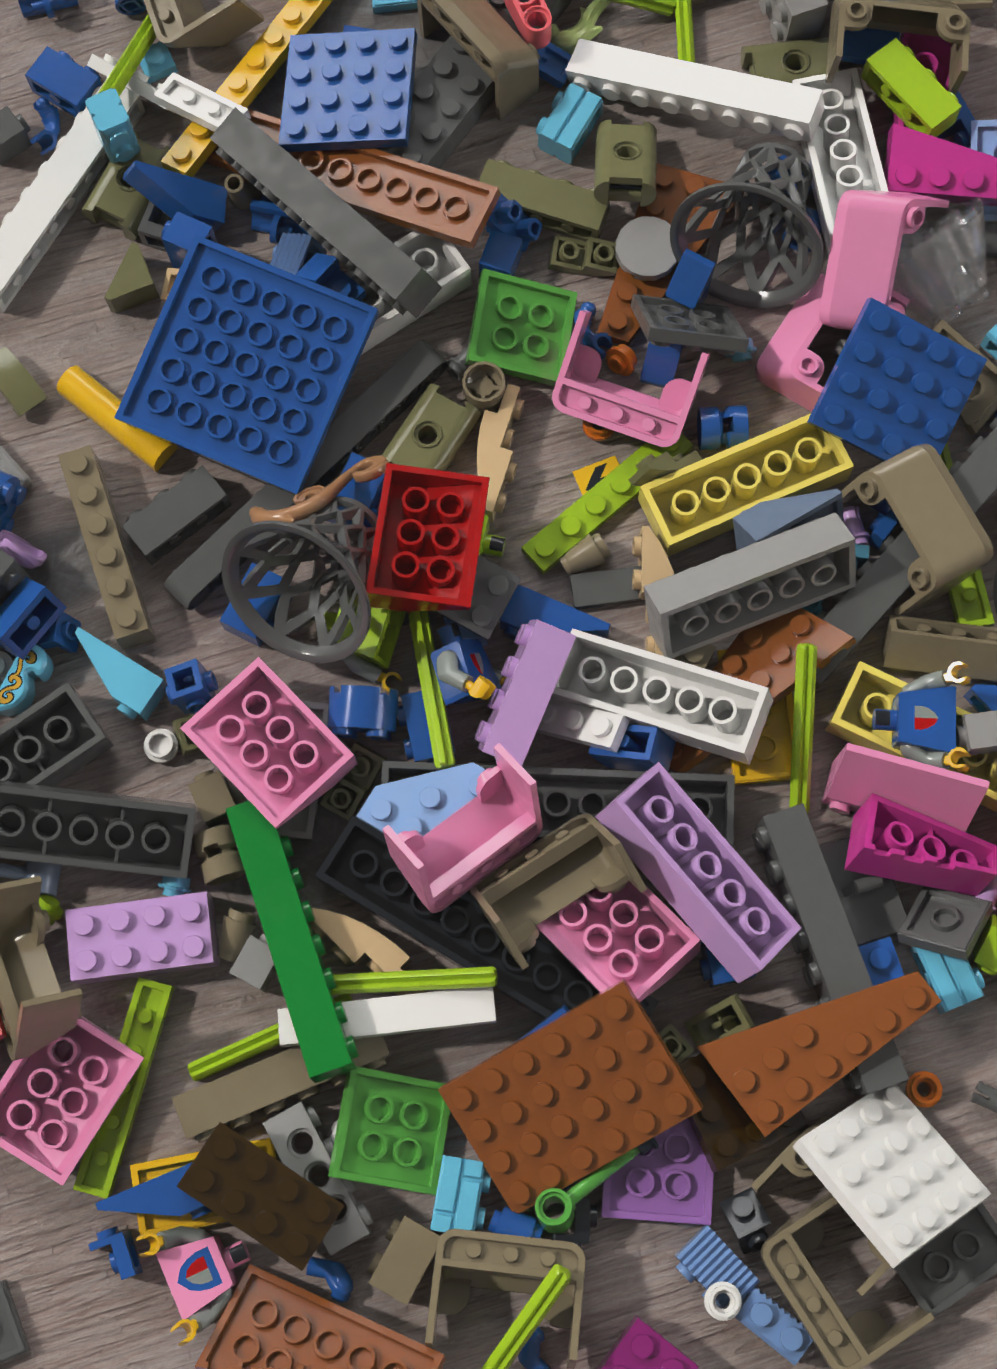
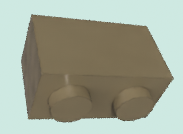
(404, 1260)

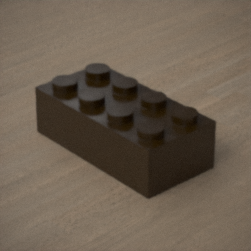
(260, 1196)

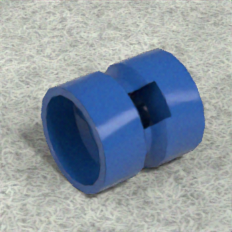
(710, 427)

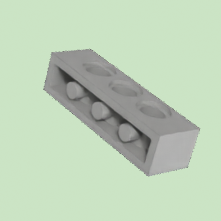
(283, 1132)

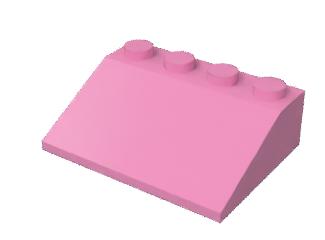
(269, 744)
(916, 785)
(622, 938)
(62, 1097)

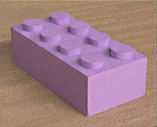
(526, 689)
(142, 938)

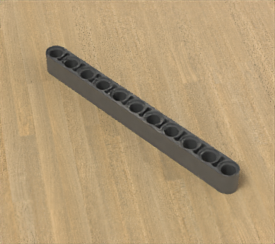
(347, 434)

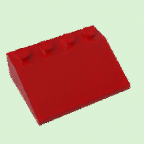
(426, 539)

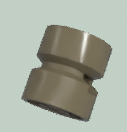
(484, 386)
(218, 867)

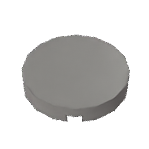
(645, 248)

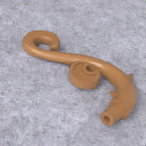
(316, 497)

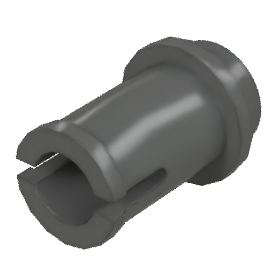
(457, 365)
(988, 1103)

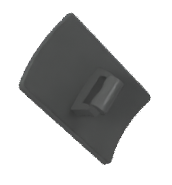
(868, 900)

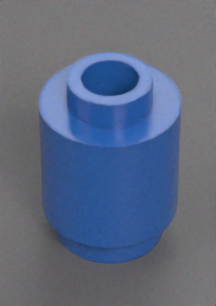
(516, 1224)

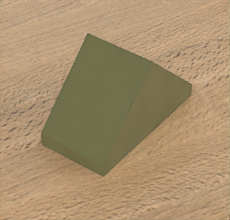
(131, 283)
(719, 1021)

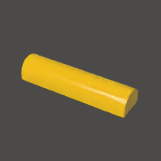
(101, 408)

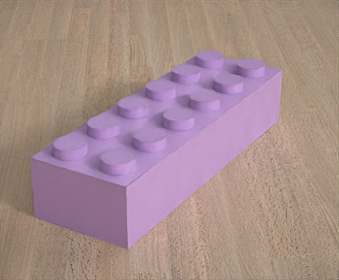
(699, 873)

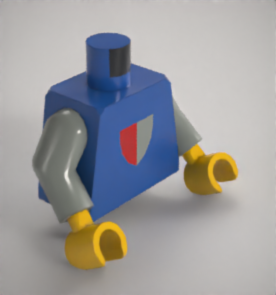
(463, 668)
(926, 719)

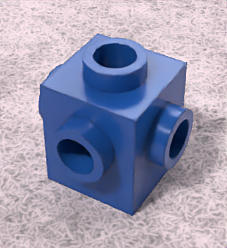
(190, 686)

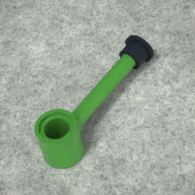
(581, 1189)

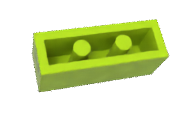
(910, 89)

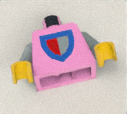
(197, 1273)

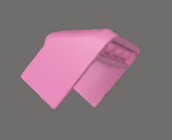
(867, 250)
(787, 362)
(618, 408)
(474, 838)

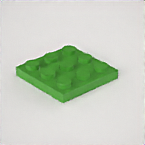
(521, 326)
(390, 1131)

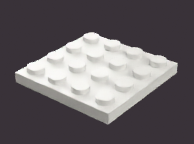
(891, 1172)

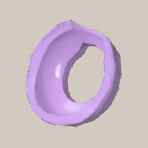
(21, 550)

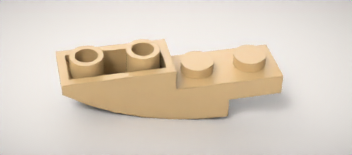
(493, 443)
(654, 567)
(357, 941)

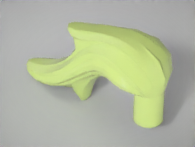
(583, 29)

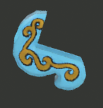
(19, 686)

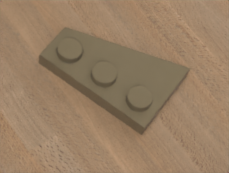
(983, 397)

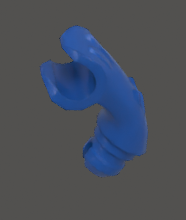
(51, 119)
(590, 338)

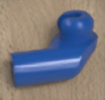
(335, 1275)
(530, 1354)

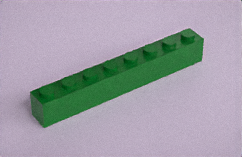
(292, 944)

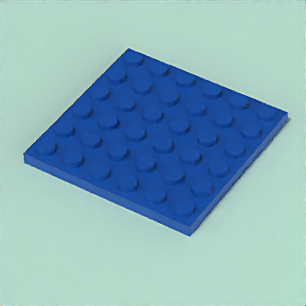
(247, 364)

